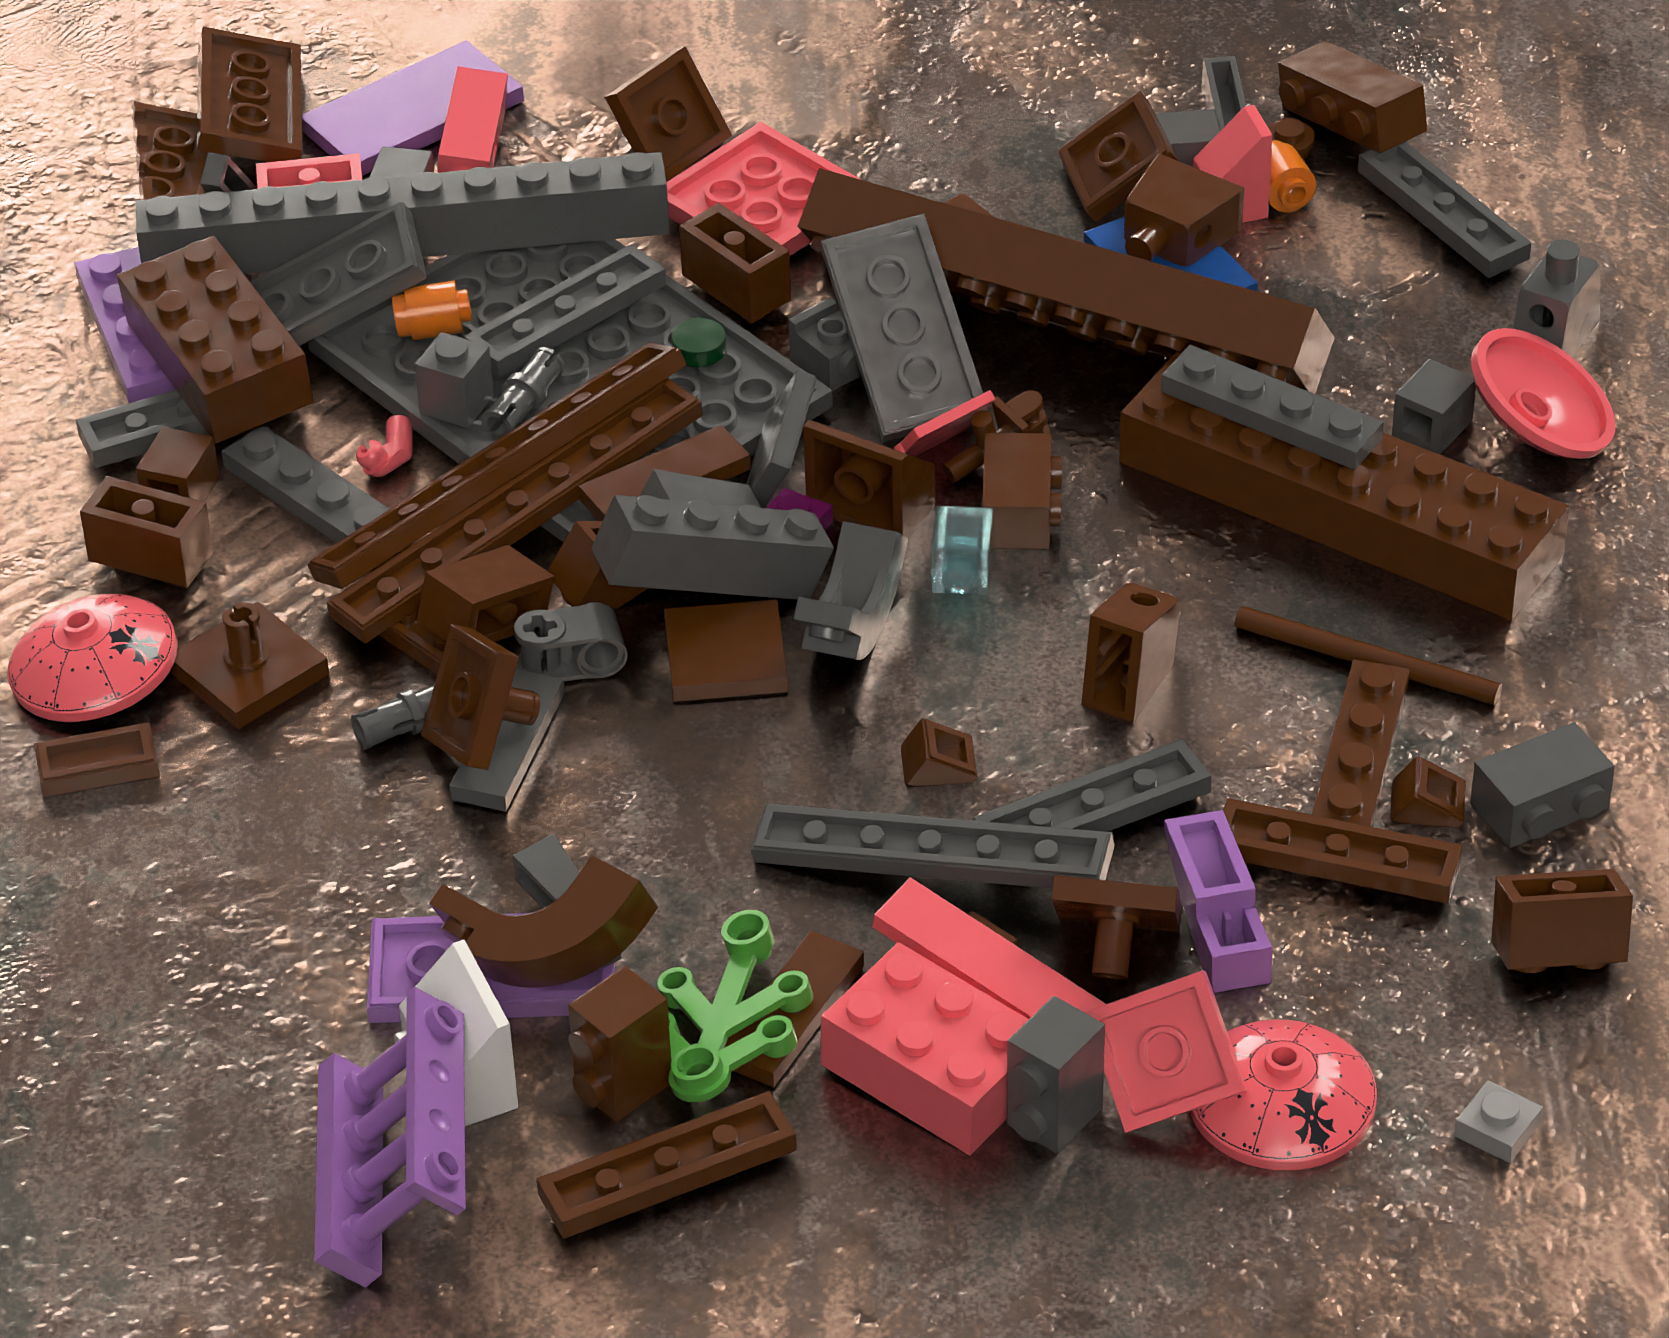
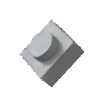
(1498, 1121)

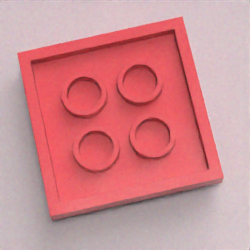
(756, 177)

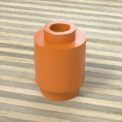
(1290, 179)
(431, 309)

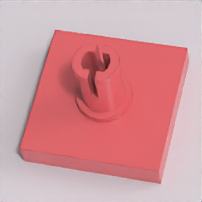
(1167, 1052)

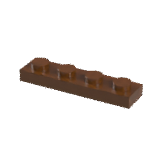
(1362, 743)
(1344, 851)
(666, 1164)

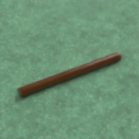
(1349, 649)

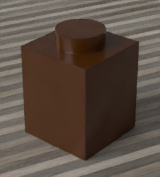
(180, 464)

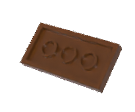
(249, 96)

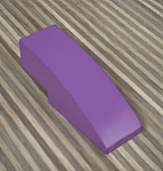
(1219, 901)

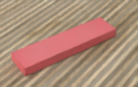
(974, 952)

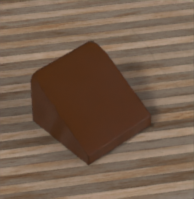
(937, 756)
(1428, 795)

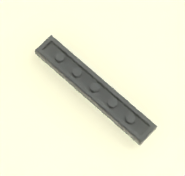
(929, 846)

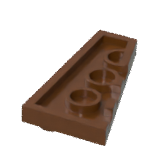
(167, 152)

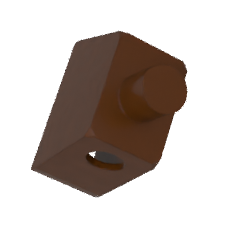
(1180, 213)
(1134, 630)

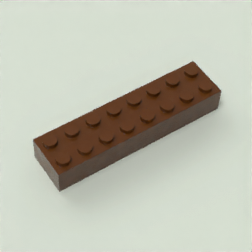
(1396, 510)

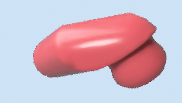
(397, 450)

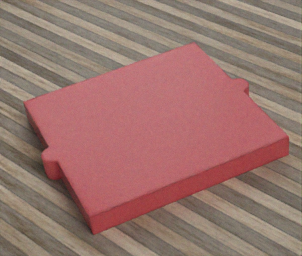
(944, 426)

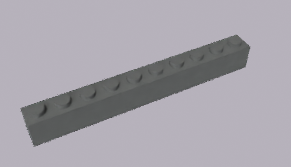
(450, 210)

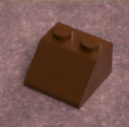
(867, 480)

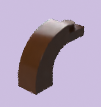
(558, 943)

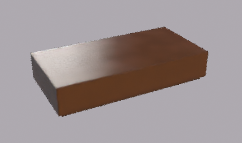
(96, 759)

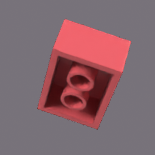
(924, 1046)

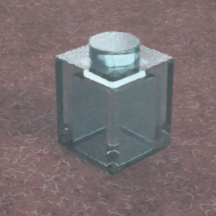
(962, 550)

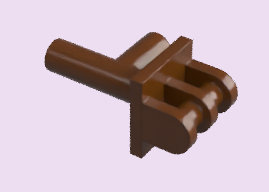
(1018, 415)

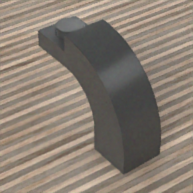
(857, 594)

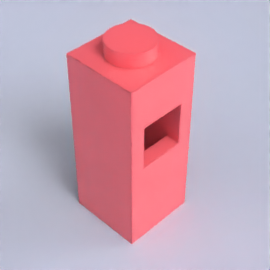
(473, 120)

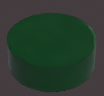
(700, 341)

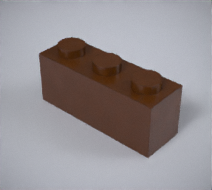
(1352, 96)

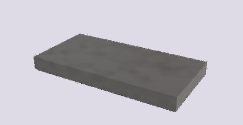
(901, 323)

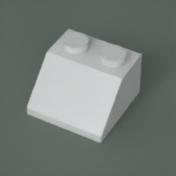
(487, 1032)

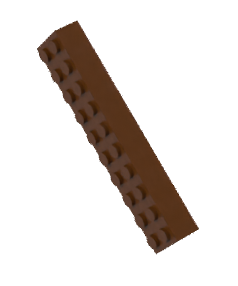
(1085, 285)

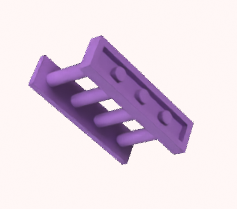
(351, 1131)

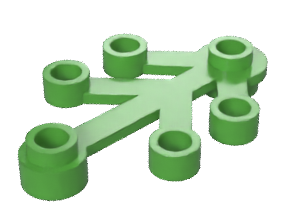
(706, 1067)

